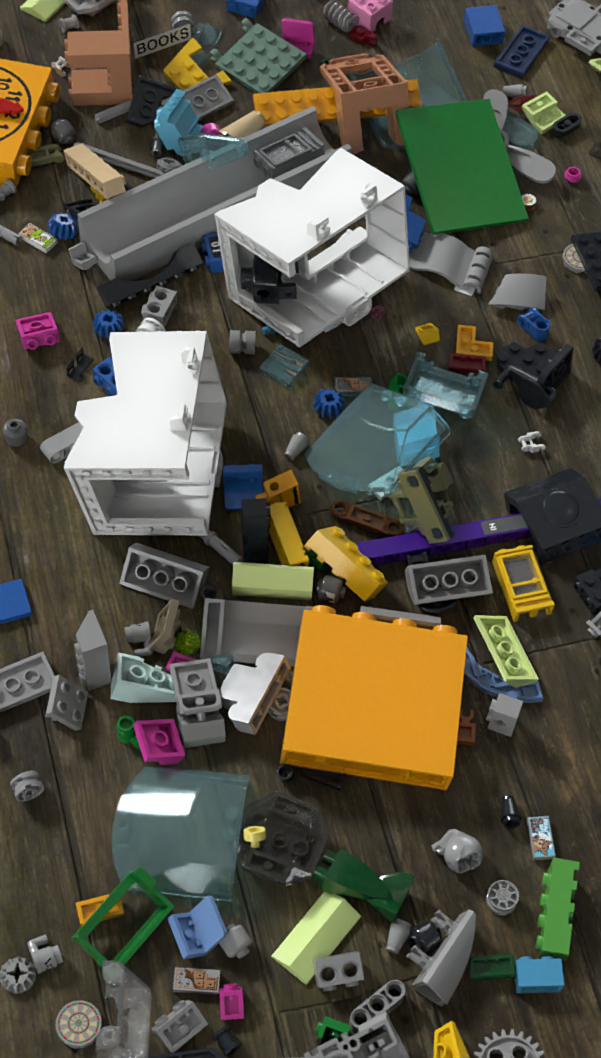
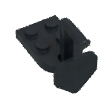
(541, 390)

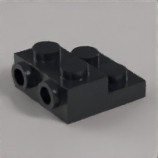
(589, 587)

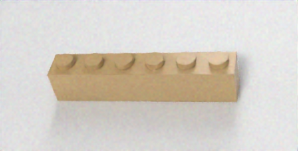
(95, 171)

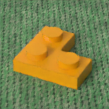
(468, 346)

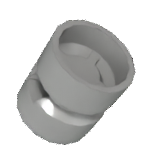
(236, 339)

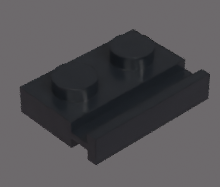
(78, 206)

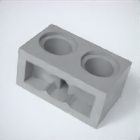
(160, 305)
(337, 964)

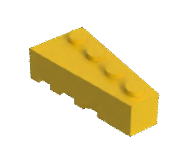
(347, 562)

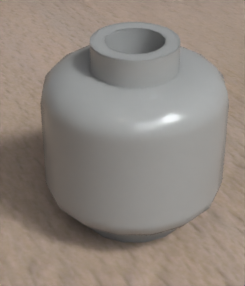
(236, 941)

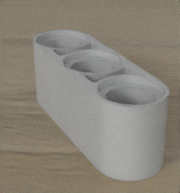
(60, 445)
(381, 997)

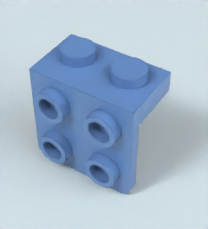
(199, 929)

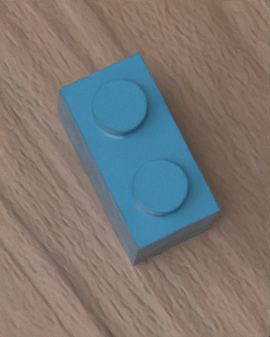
(538, 975)

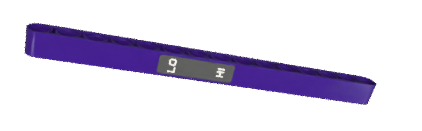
(466, 536)

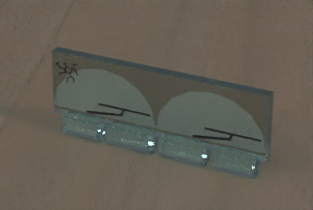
(207, 37)

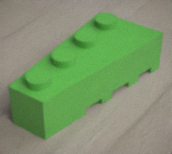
(557, 909)

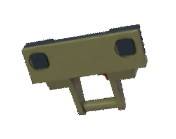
(418, 486)

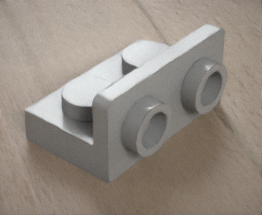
(179, 1025)

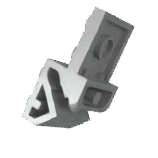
(197, 703)

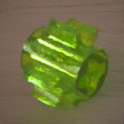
(187, 642)

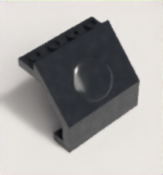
(558, 513)

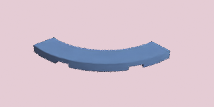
(493, 684)

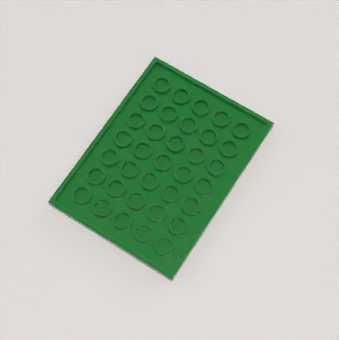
(461, 166)

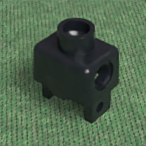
(267, 282)

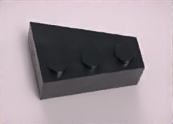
(255, 530)

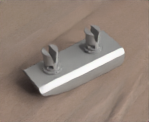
(447, 964)

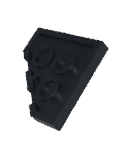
(146, 100)

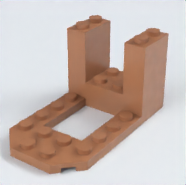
(101, 50)
(382, 92)

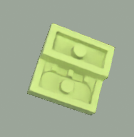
(542, 112)

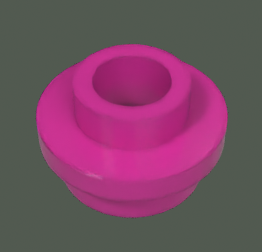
(572, 174)

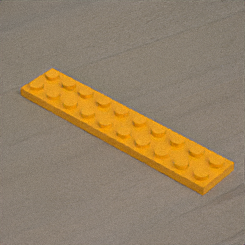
(283, 104)

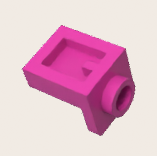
(231, 1002)

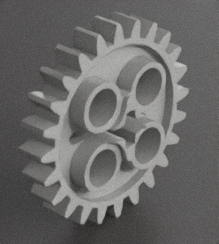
(507, 1044)

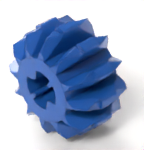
(63, 226)
(108, 322)
(329, 403)

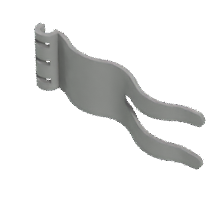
(452, 260)

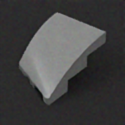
(521, 292)

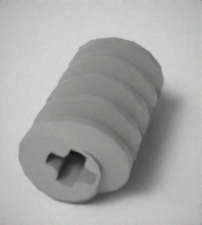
(340, 16)

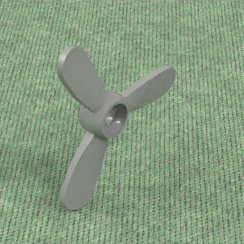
(522, 161)

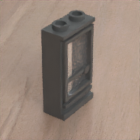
(288, 153)

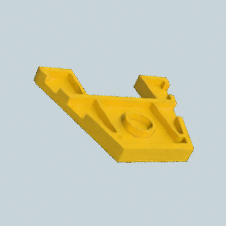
(184, 72)

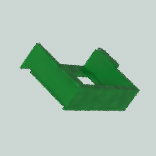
(147, 884)

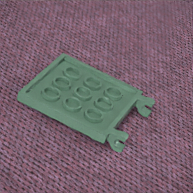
(259, 59)

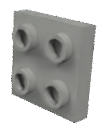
(66, 703)

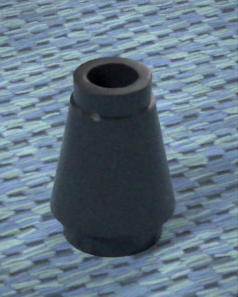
(509, 812)

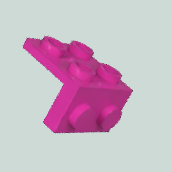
(299, 34)

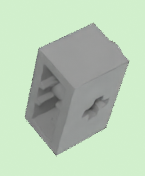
(504, 714)

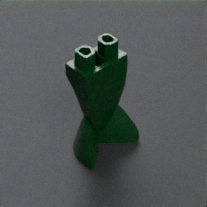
(355, 879)

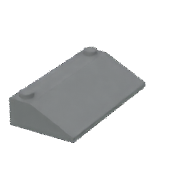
(250, 629)

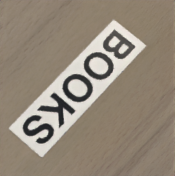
(162, 41)

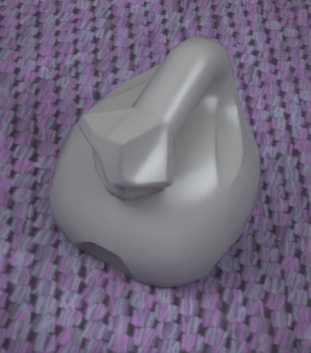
(459, 851)

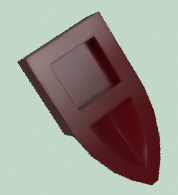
(517, 102)

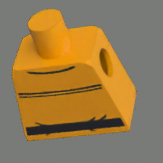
(281, 489)

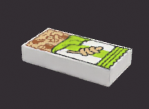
(38, 238)

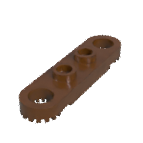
(366, 518)

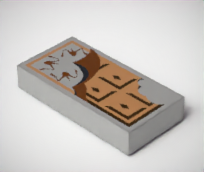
(196, 981)

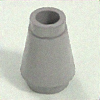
(515, 90)
(296, 446)
(398, 935)

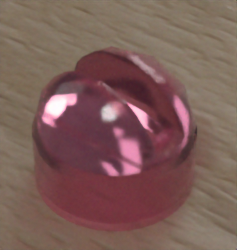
(377, 316)

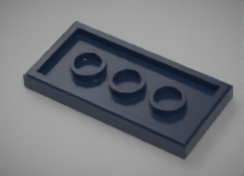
(522, 51)

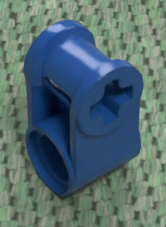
(536, 325)

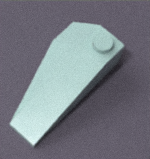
(139, 682)

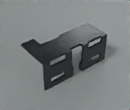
(82, 364)

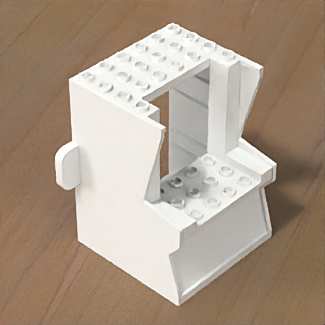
(291, 222)
(154, 447)

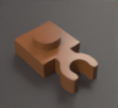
(466, 729)

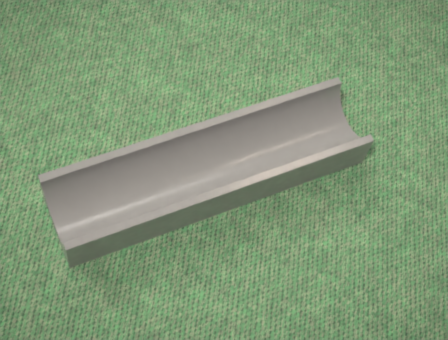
(157, 218)

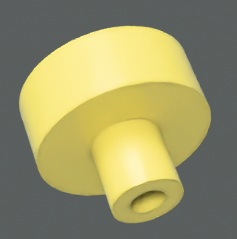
(254, 835)

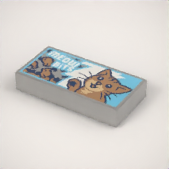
(540, 838)

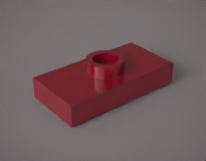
(466, 363)

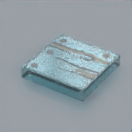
(284, 365)

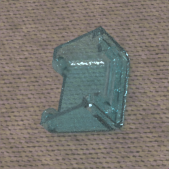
(213, 148)
(444, 388)

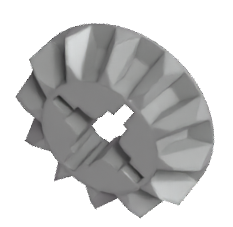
(168, 164)
(24, 982)

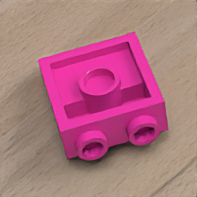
(37, 330)
(159, 741)

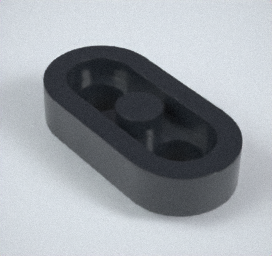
(567, 124)

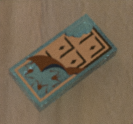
(351, 385)

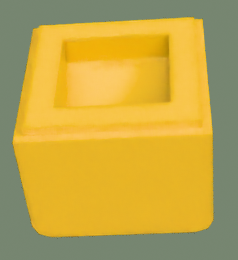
(428, 333)

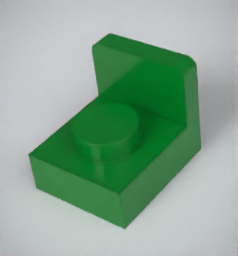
(333, 1027)

